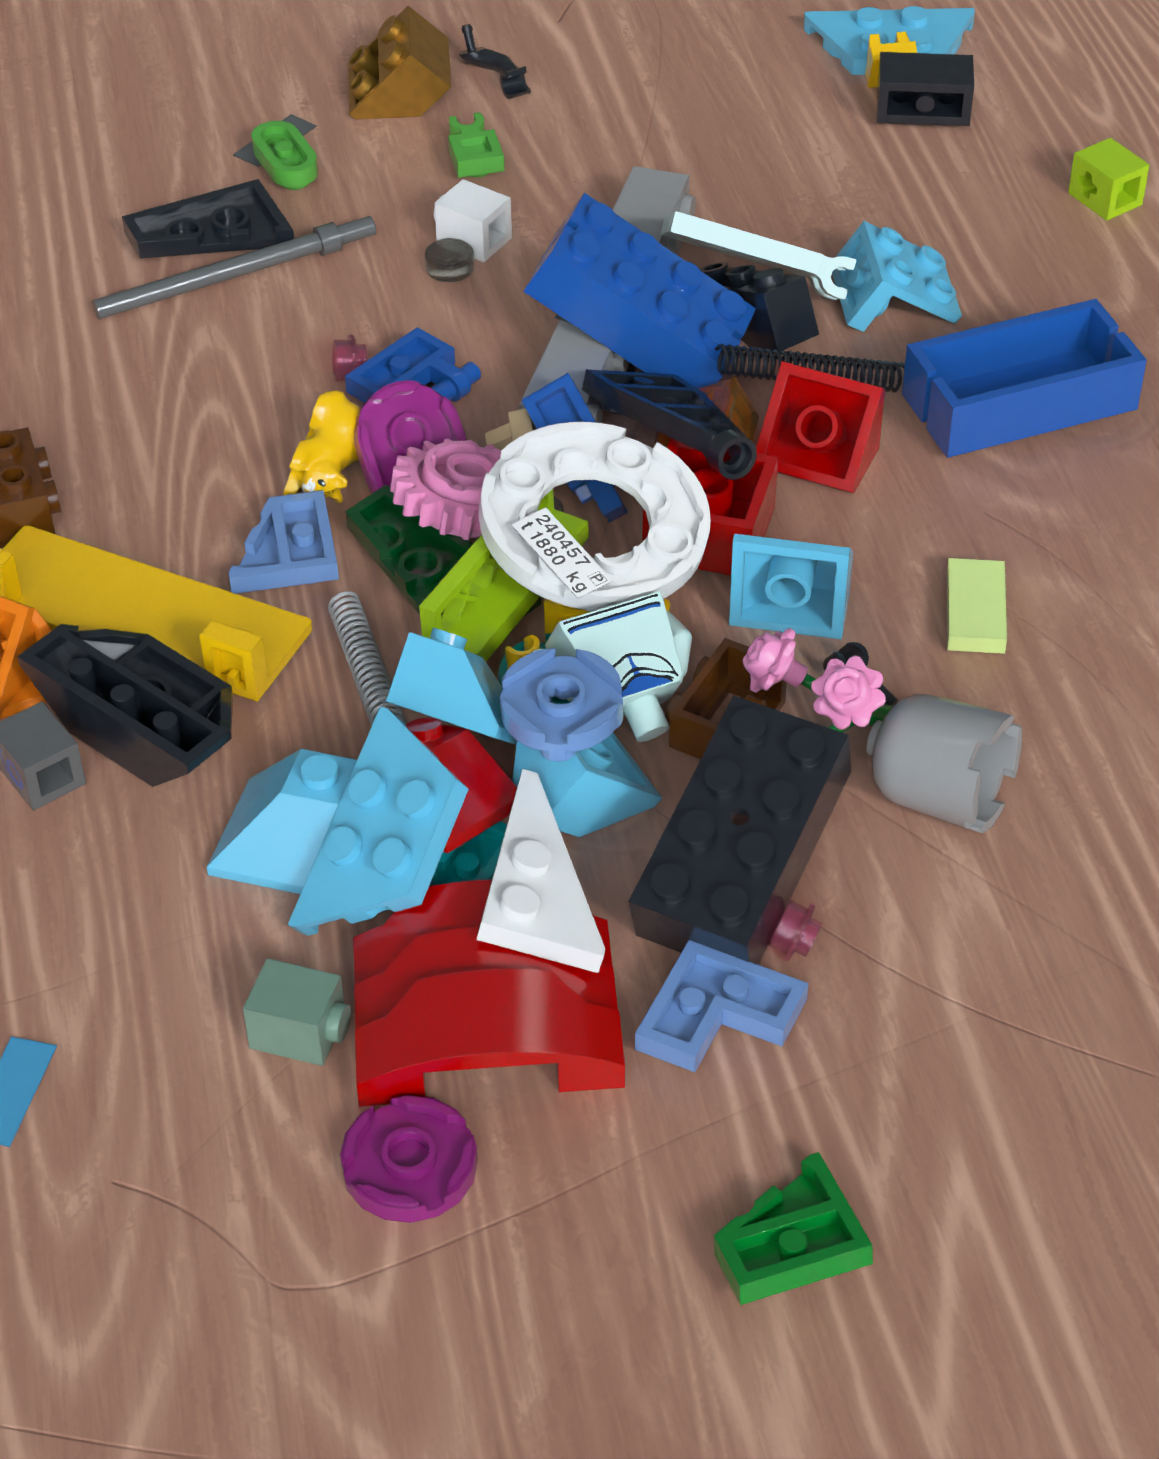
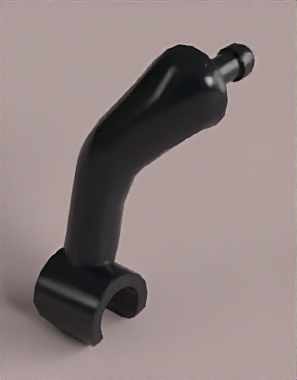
(511, 77)

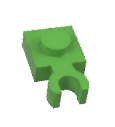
(474, 149)

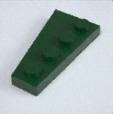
(407, 553)

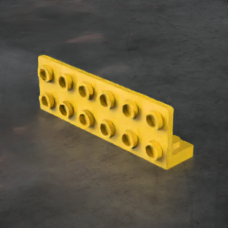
(97, 590)

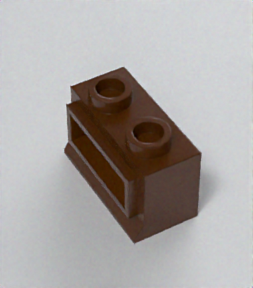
(712, 682)

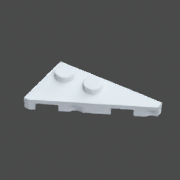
(535, 891)

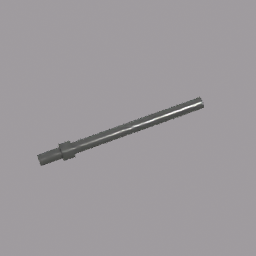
(324, 239)

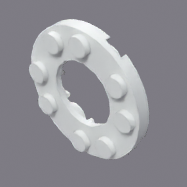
(600, 452)

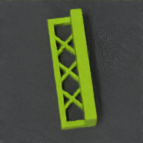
(482, 598)

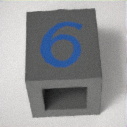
(39, 756)

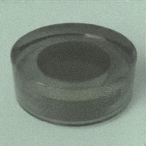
(449, 260)

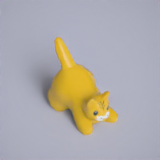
(326, 448)

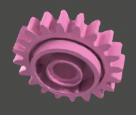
(444, 484)

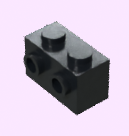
(925, 88)

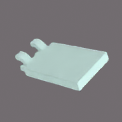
(760, 250)

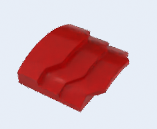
(454, 1003)

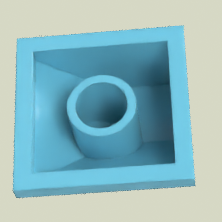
(790, 586)
(449, 684)
(591, 787)
(282, 821)

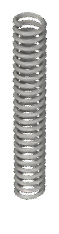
(360, 643)

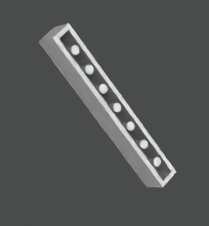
(643, 203)

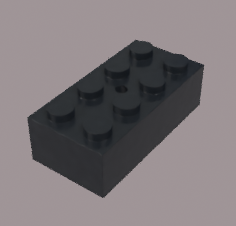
(731, 880)

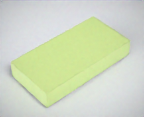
(976, 606)

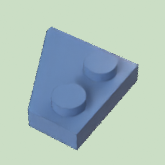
(288, 545)

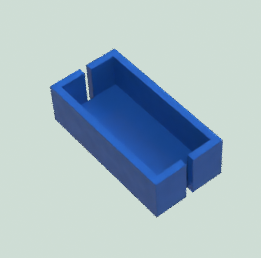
(637, 296)
(1022, 377)

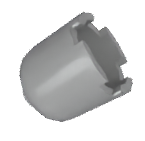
(945, 758)

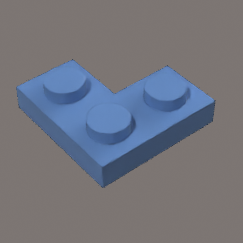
(713, 991)

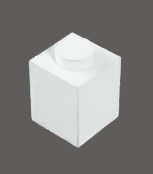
(475, 217)

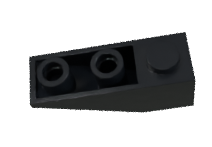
(781, 302)

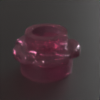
(347, 356)
(795, 930)

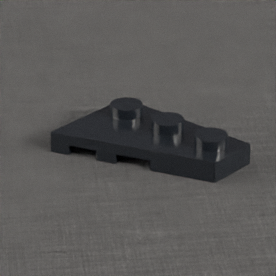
(209, 223)

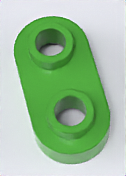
(285, 154)

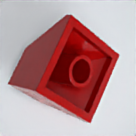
(489, 787)

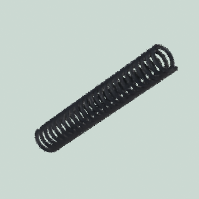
(796, 357)

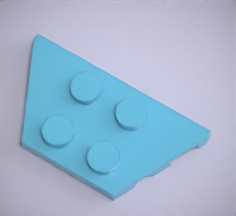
(848, 32)
(383, 831)

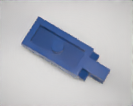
(563, 403)

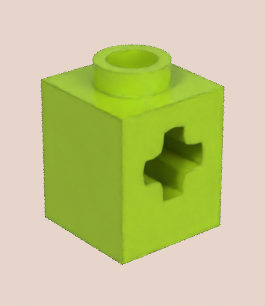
(1108, 178)

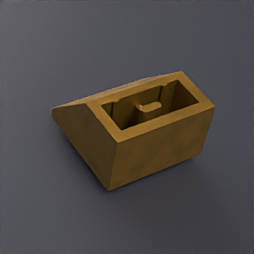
(399, 69)

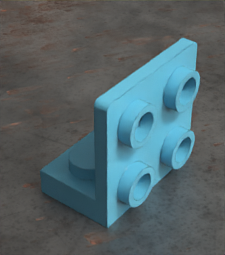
(890, 268)

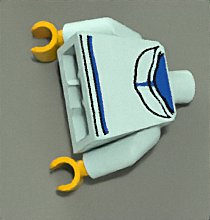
(643, 646)

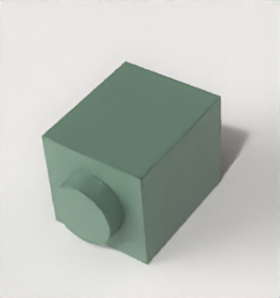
(296, 1012)

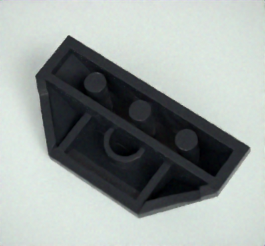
(132, 699)

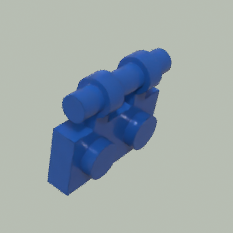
(414, 358)

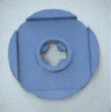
(568, 727)

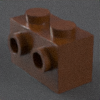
(22, 491)

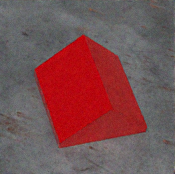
(822, 426)

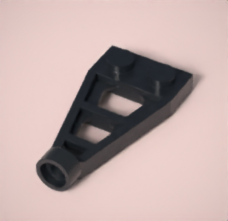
(677, 411)

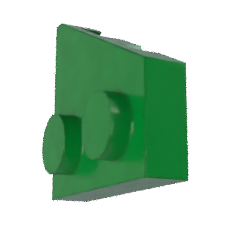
(792, 1237)

